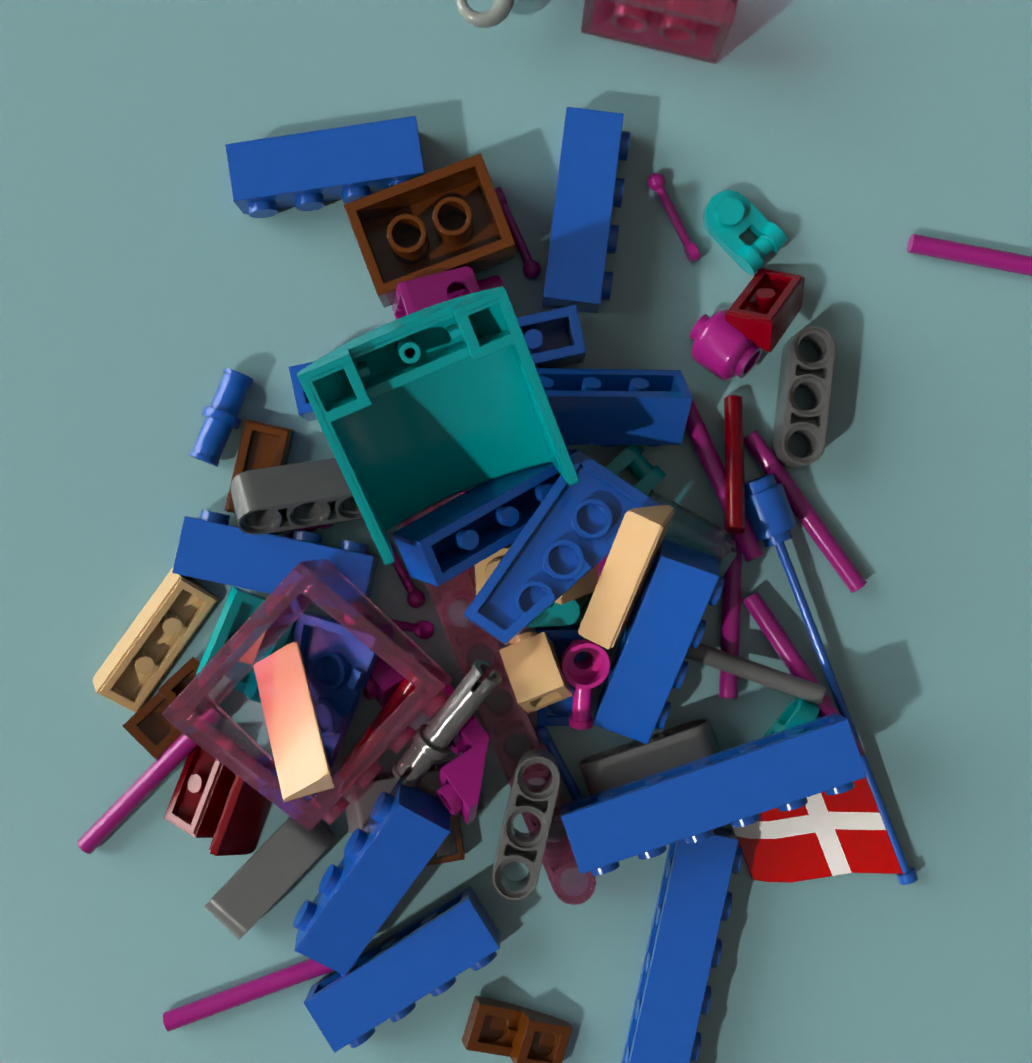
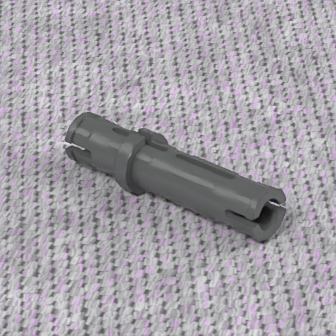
(434, 738)

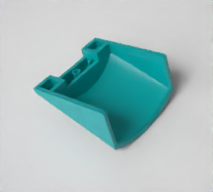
(433, 409)

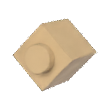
(534, 671)

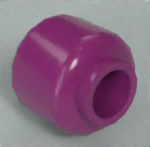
(722, 347)

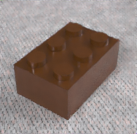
(431, 226)

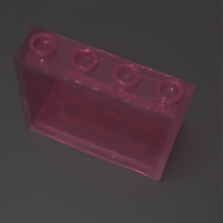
(205, 723)

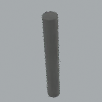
(757, 673)

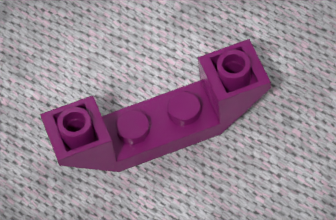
(460, 778)

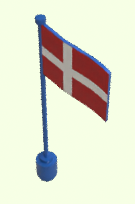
(831, 831)

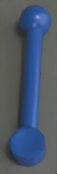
(564, 772)

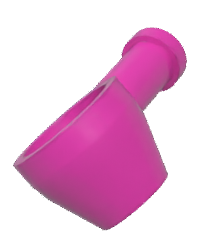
(584, 678)

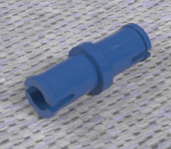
(221, 417)

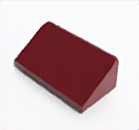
(767, 307)
(200, 794)
(240, 821)

